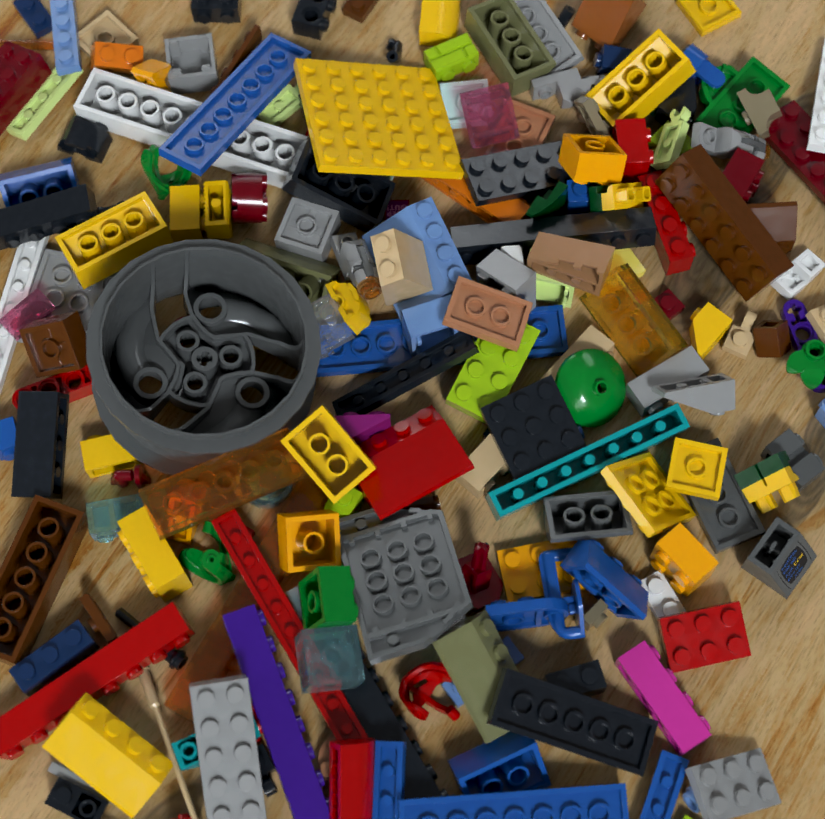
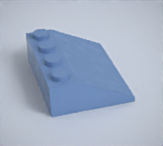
(443, 259)

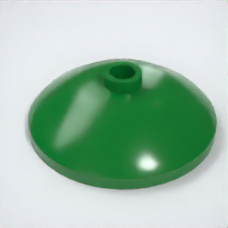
(578, 385)

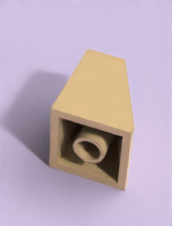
(400, 266)

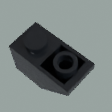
(75, 801)

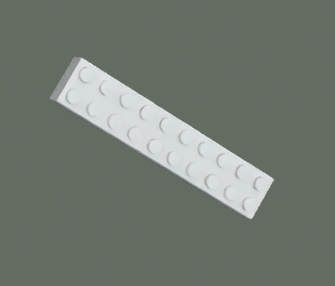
(155, 114)

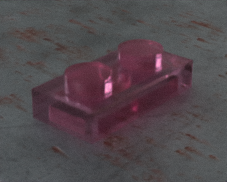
(31, 308)

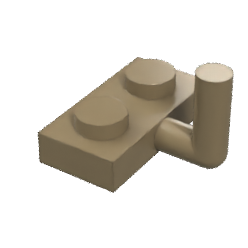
(590, 116)

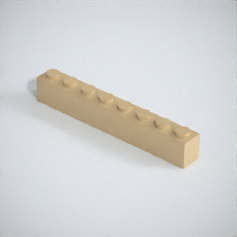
(486, 457)

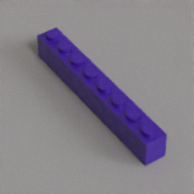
(275, 714)

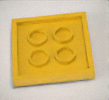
(641, 487)

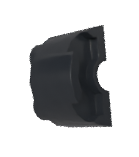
(85, 139)

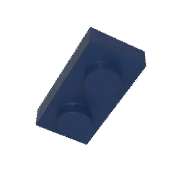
(34, 16)

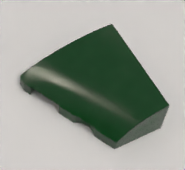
(551, 204)

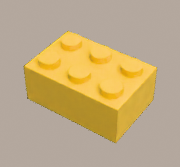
(328, 454)
(153, 557)

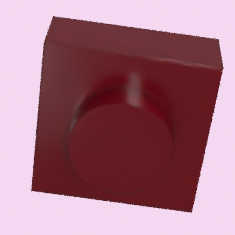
(669, 304)

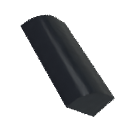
(40, 444)

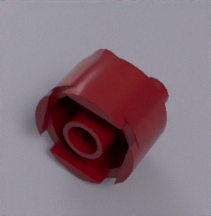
(249, 197)

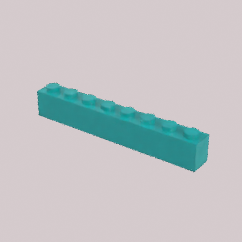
(586, 462)

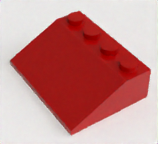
(411, 461)

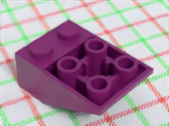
(364, 426)

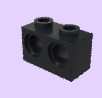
(313, 11)

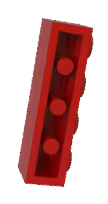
(671, 239)

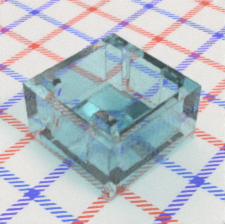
(329, 658)

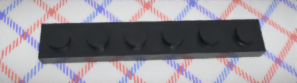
(407, 375)

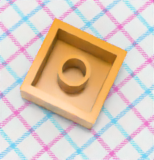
(592, 158)
(308, 540)
(683, 560)

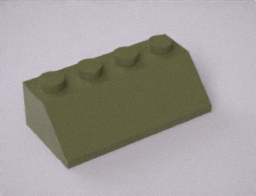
(508, 43)
(308, 272)
(474, 662)

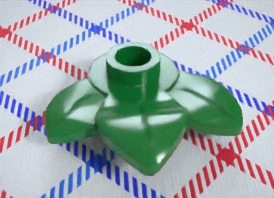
(809, 366)

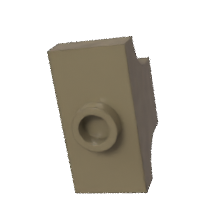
(759, 110)

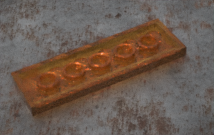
(220, 485)

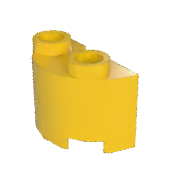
(352, 307)

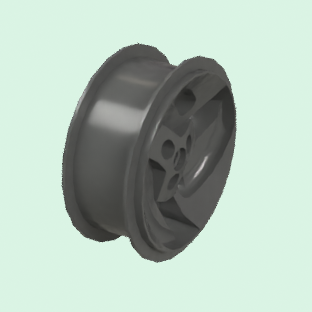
(258, 307)

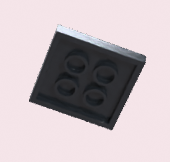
(532, 427)

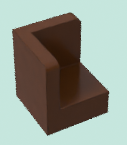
(772, 338)

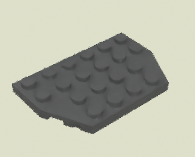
(403, 578)

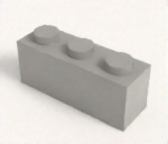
(680, 367)

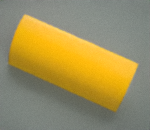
(438, 21)

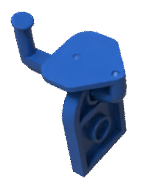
(544, 611)

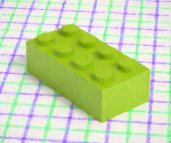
(489, 374)

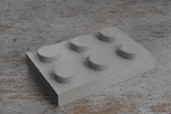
(733, 786)

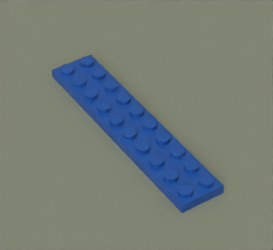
(384, 346)

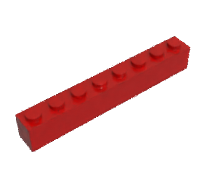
(96, 675)

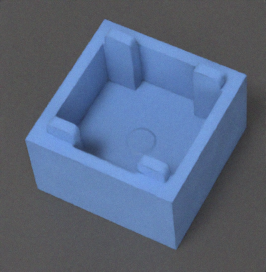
(424, 326)

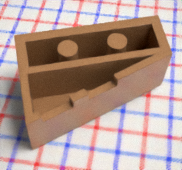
(571, 261)

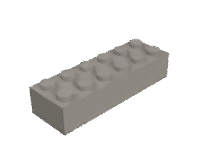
(227, 748)

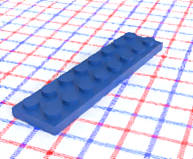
(233, 105)
(579, 802)

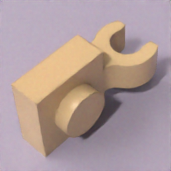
(740, 338)

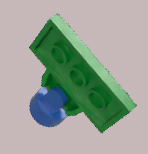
(720, 86)

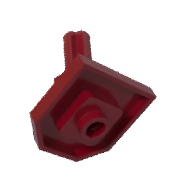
(480, 577)

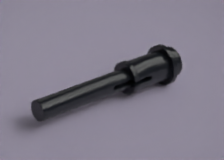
(175, 657)

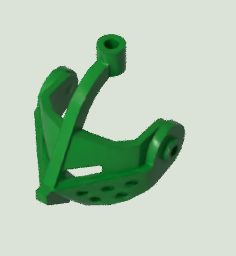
(160, 183)
(208, 564)

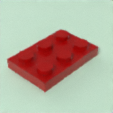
(704, 636)

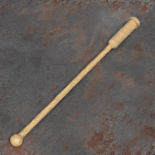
(154, 704)

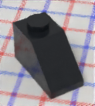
(683, 96)

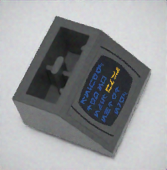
(780, 558)

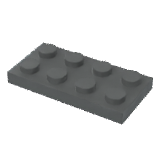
(730, 518)

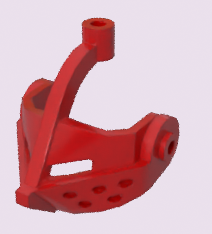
(435, 674)

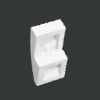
(805, 269)

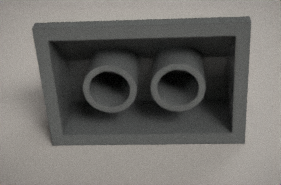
(585, 516)

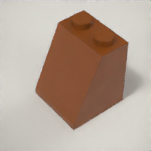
(607, 20)

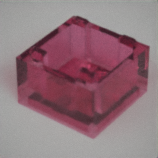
(489, 115)

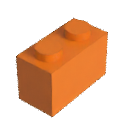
(115, 57)

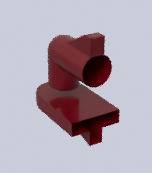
(122, 477)

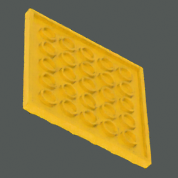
(377, 119)

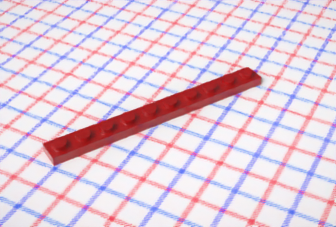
(281, 617)

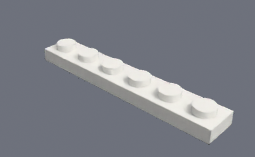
(816, 136)

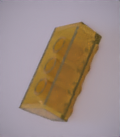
(633, 321)

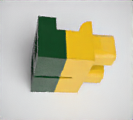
(618, 196)
(766, 478)

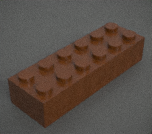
(723, 222)
(35, 573)

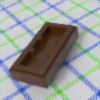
(97, 619)

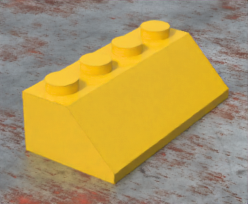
(642, 80)
(113, 239)
(108, 755)

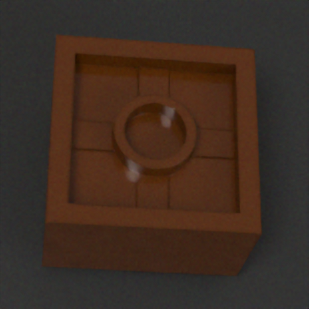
(55, 344)

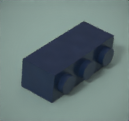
(54, 658)

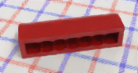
(352, 778)

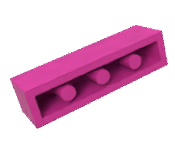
(663, 698)

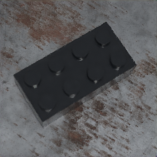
(357, 197)

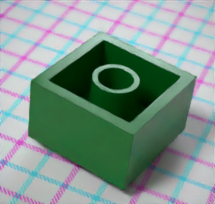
(328, 597)

